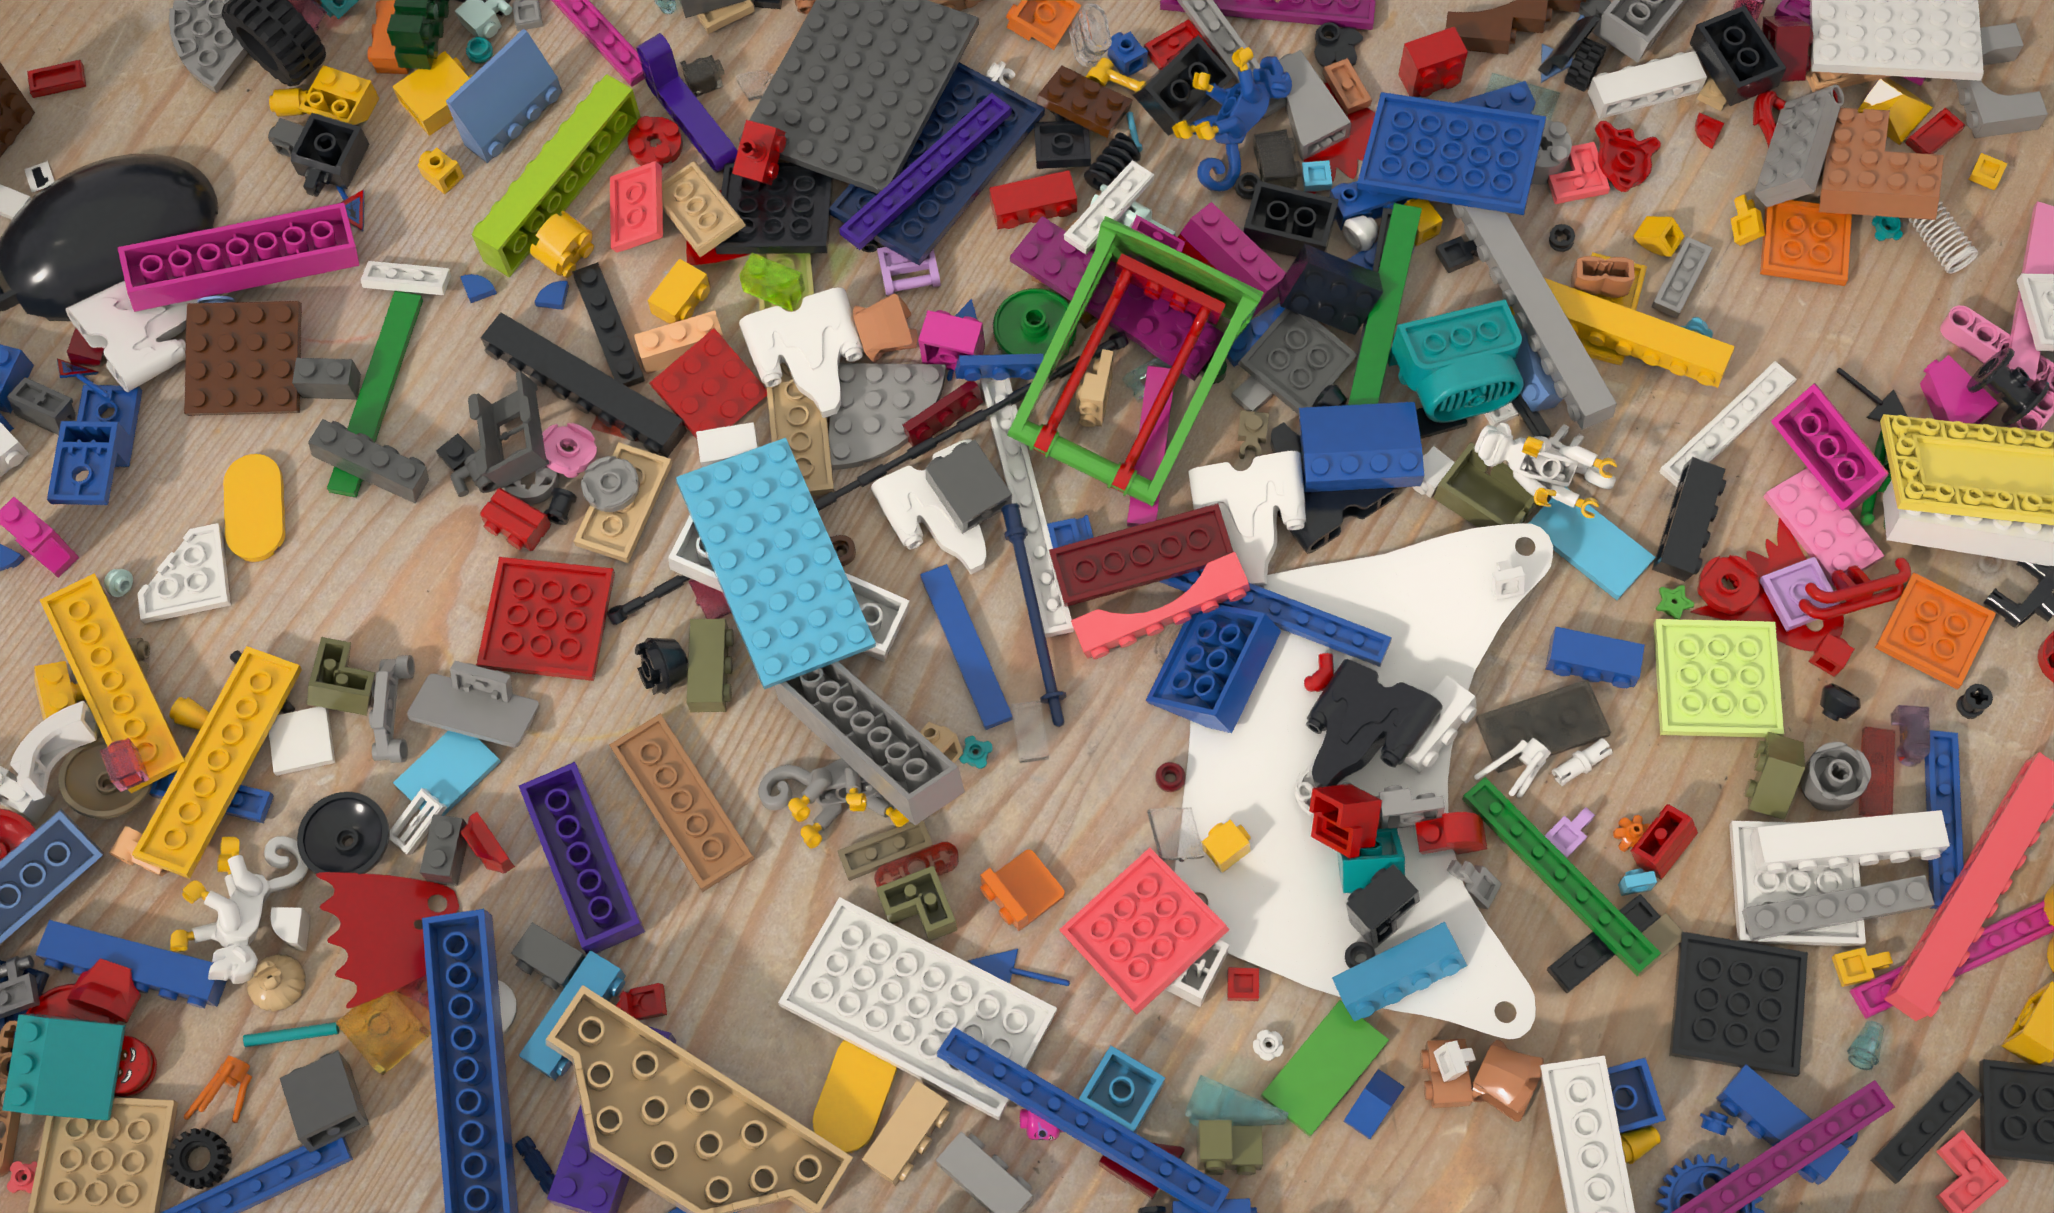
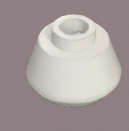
(1360, 232)

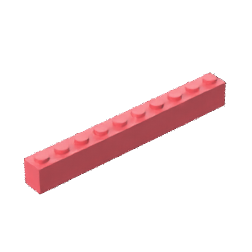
(1975, 891)

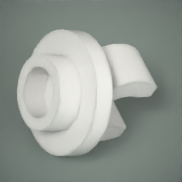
(997, 72)

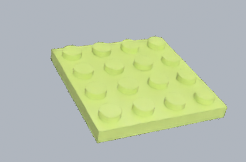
(1718, 678)

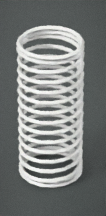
(1968, 250)

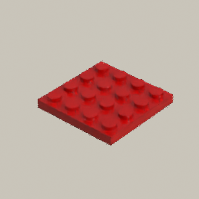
(546, 618)

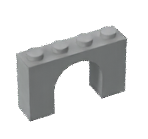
(1996, 113)

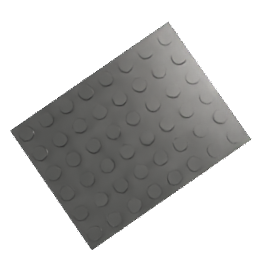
(863, 85)

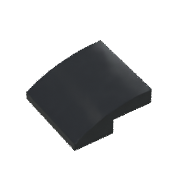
(1569, 44)

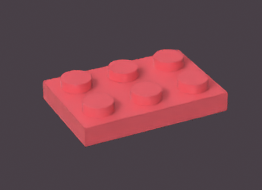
(636, 207)

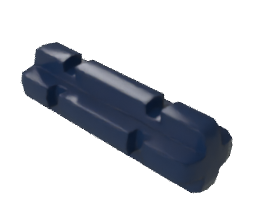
(535, 1163)

